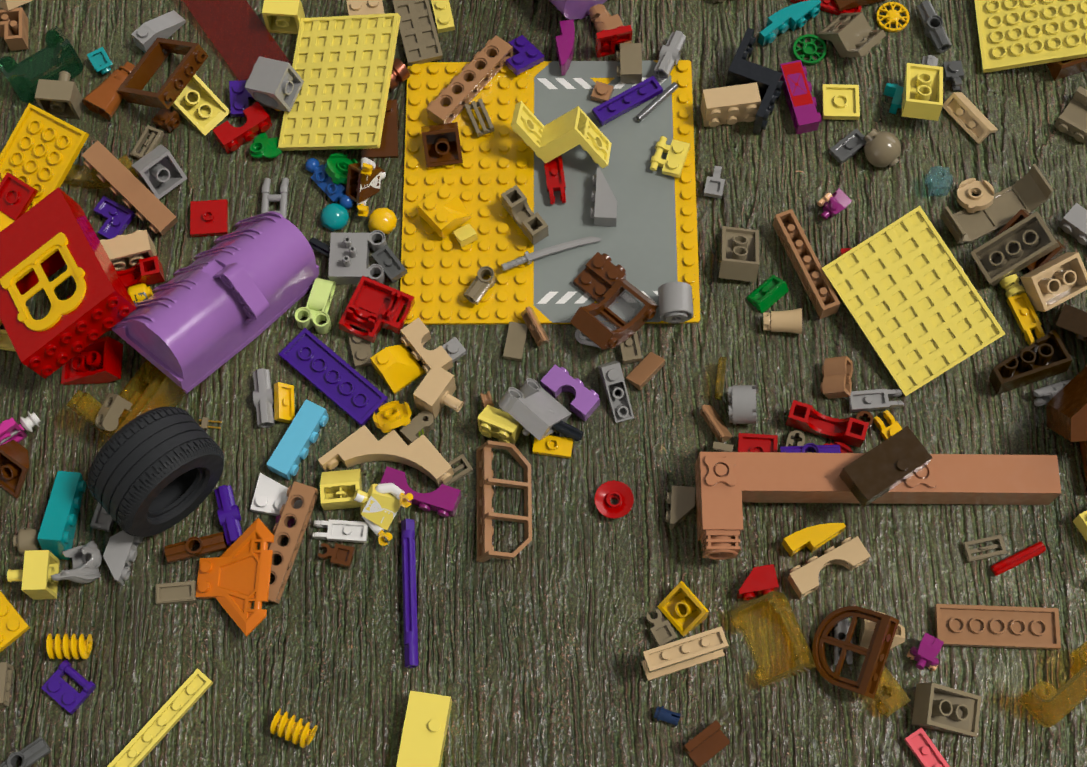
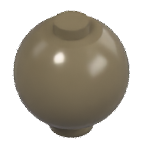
(882, 148)

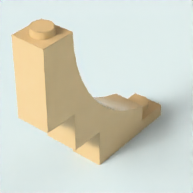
(364, 447)

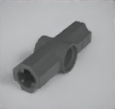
(937, 33)
(29, 754)

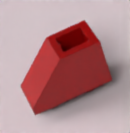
(759, 582)

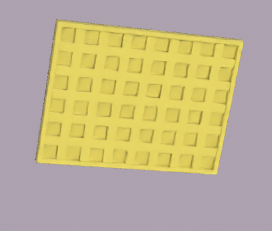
(345, 83)
(913, 301)

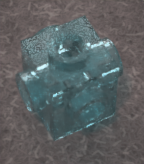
(939, 181)

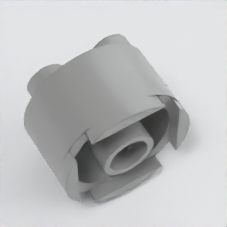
(742, 404)

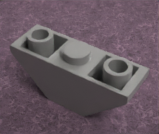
(120, 554)

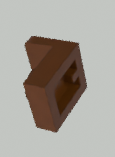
(167, 120)

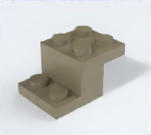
(851, 35)

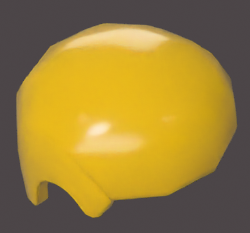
(383, 220)

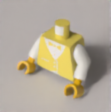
(381, 506)

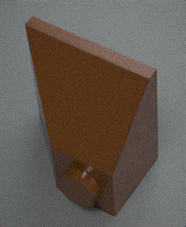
(13, 467)

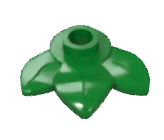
(265, 147)

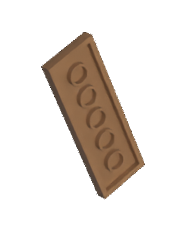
(998, 626)

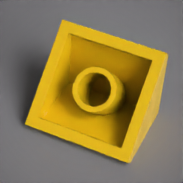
(683, 609)

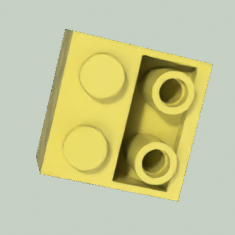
(499, 424)
(338, 489)

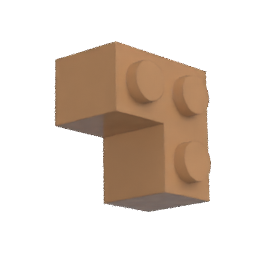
(14, 28)

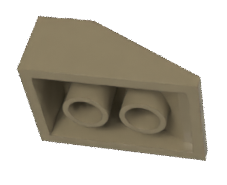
(739, 254)
(946, 709)

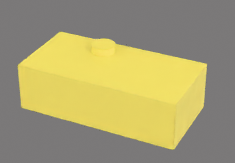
(424, 730)

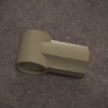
(480, 286)

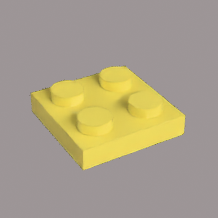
(840, 102)

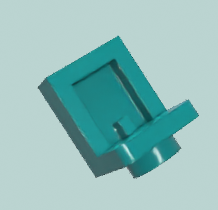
(100, 61)
(895, 91)

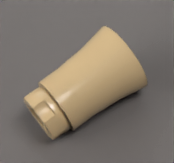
(783, 321)

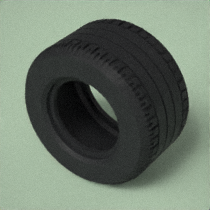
(155, 471)

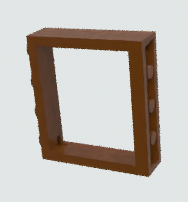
(134, 83)

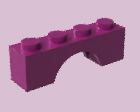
(442, 500)

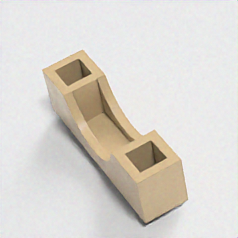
(850, 555)

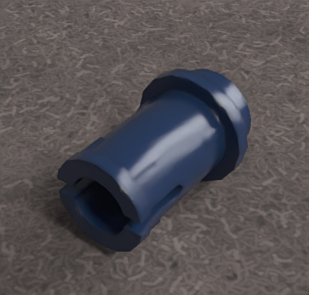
(667, 716)

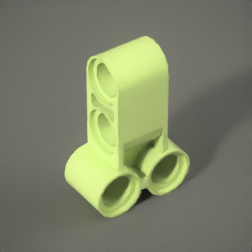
(317, 307)

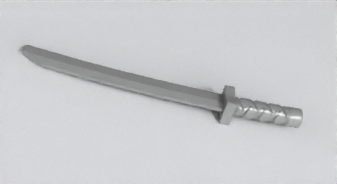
(529, 257)

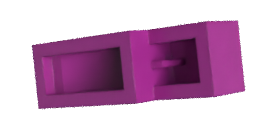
(565, 45)

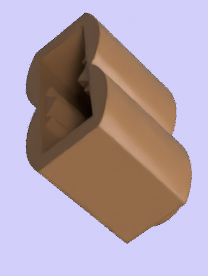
(837, 377)

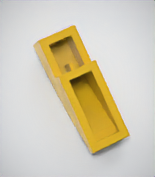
(812, 537)

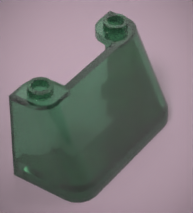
(43, 64)

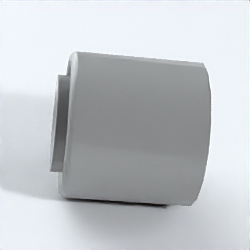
(675, 302)

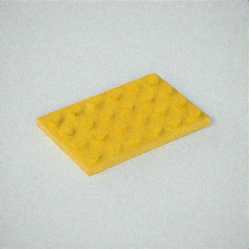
(41, 151)

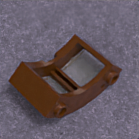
(616, 316)

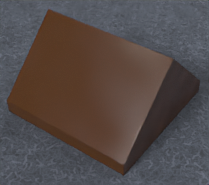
(1067, 68)

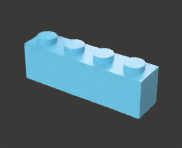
(297, 440)

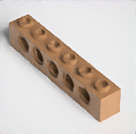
(468, 90)
(806, 263)
(295, 534)

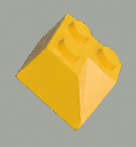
(443, 211)

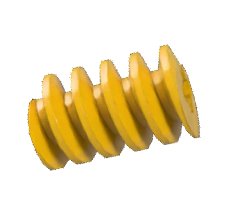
(69, 647)
(292, 729)

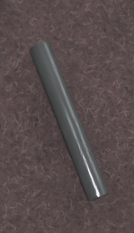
(655, 103)

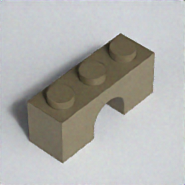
(531, 224)

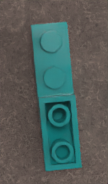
(789, 17)

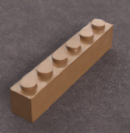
(130, 188)

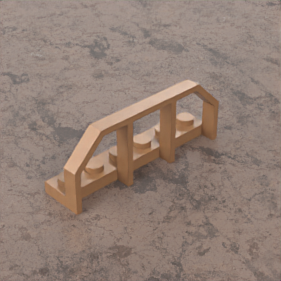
(485, 493)

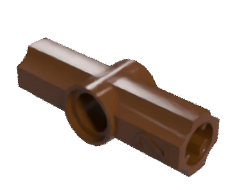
(183, 550)

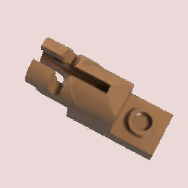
(604, 20)

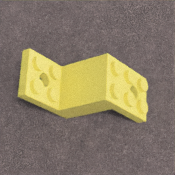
(561, 134)

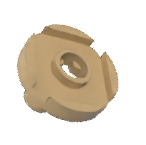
(975, 203)

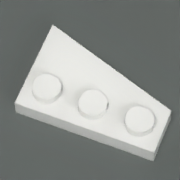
(270, 497)

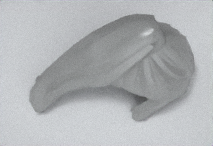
(85, 564)

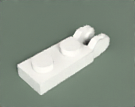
(342, 531)

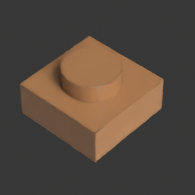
(602, 92)

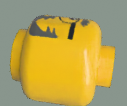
(140, 292)

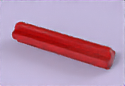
(1018, 558)

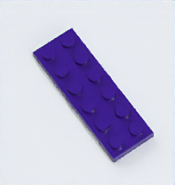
(333, 377)

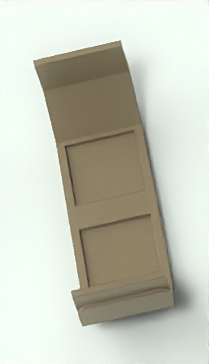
(1025, 194)

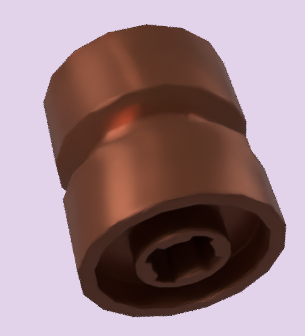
(399, 74)

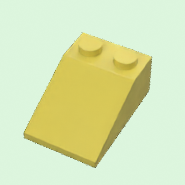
(922, 92)
(200, 106)

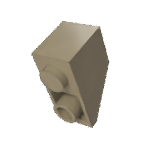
(681, 504)

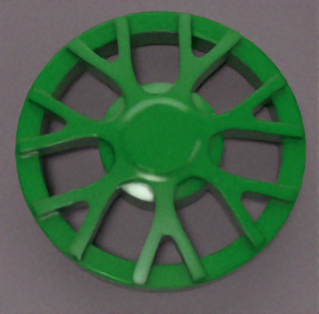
(809, 49)

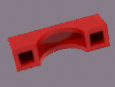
(145, 271)
(806, 418)

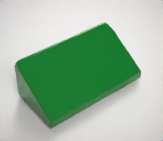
(768, 293)

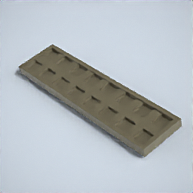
(418, 31)

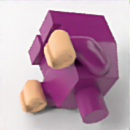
(833, 203)
(926, 652)

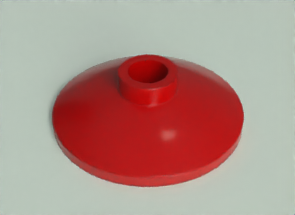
(614, 490)

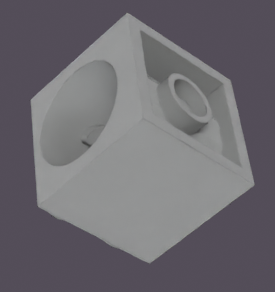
(274, 84)

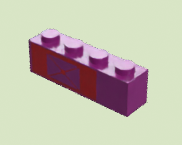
(799, 97)

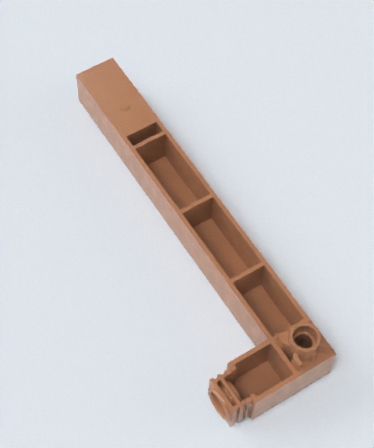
(780, 477)

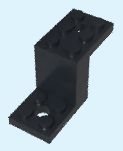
(747, 72)

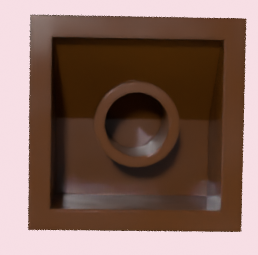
(441, 144)

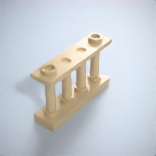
(684, 653)

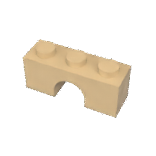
(415, 336)

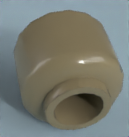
(26, 540)

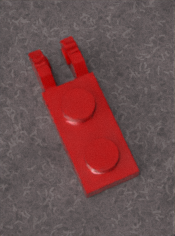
(555, 179)

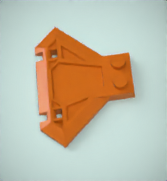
(240, 577)

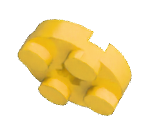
(392, 416)

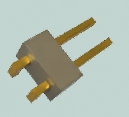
(205, 423)

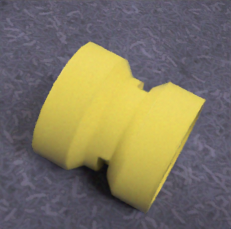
(1011, 285)

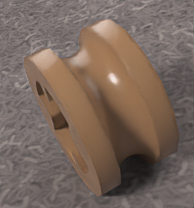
(486, 399)

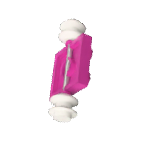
(12, 430)

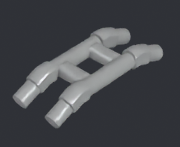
(282, 197)

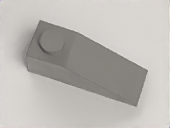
(158, 27)

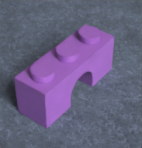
(560, 381)

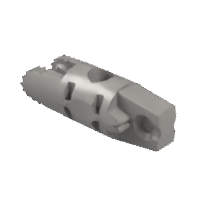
(1048, 392)
(840, 631)

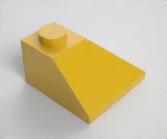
(396, 367)

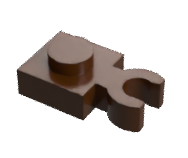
(340, 554)

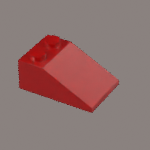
(95, 364)

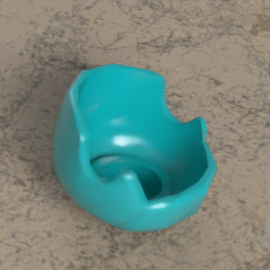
(334, 217)

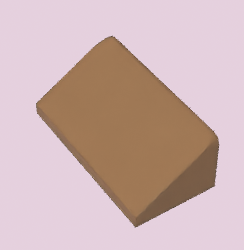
(535, 326)
(645, 370)
(715, 423)

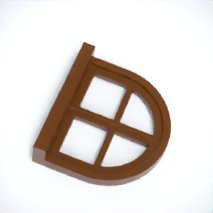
(874, 656)

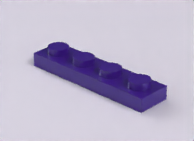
(627, 100)

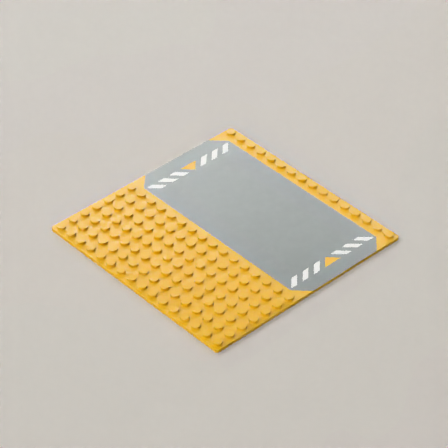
(655, 211)

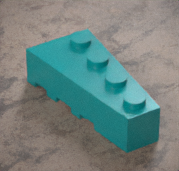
(62, 513)

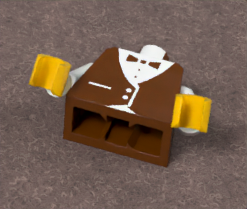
(363, 182)

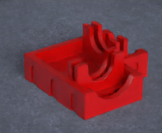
(374, 308)

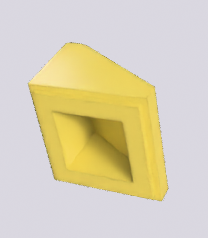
(465, 235)

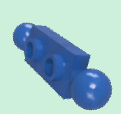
(335, 192)

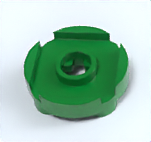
(337, 167)

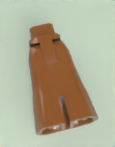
(105, 97)

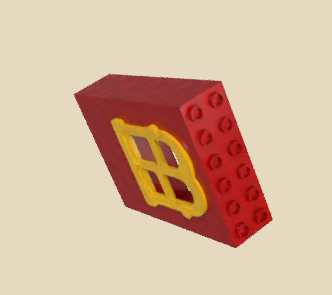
(33, 250)

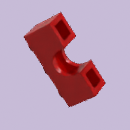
(233, 137)

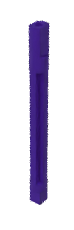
(409, 593)

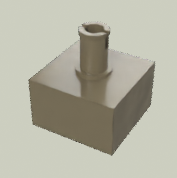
(59, 97)

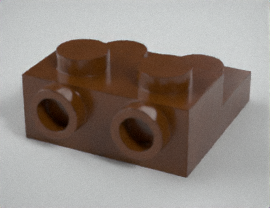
(599, 276)

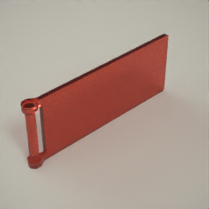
(235, 33)

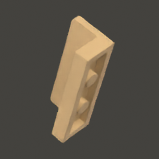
(968, 116)

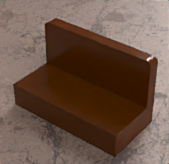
(706, 744)

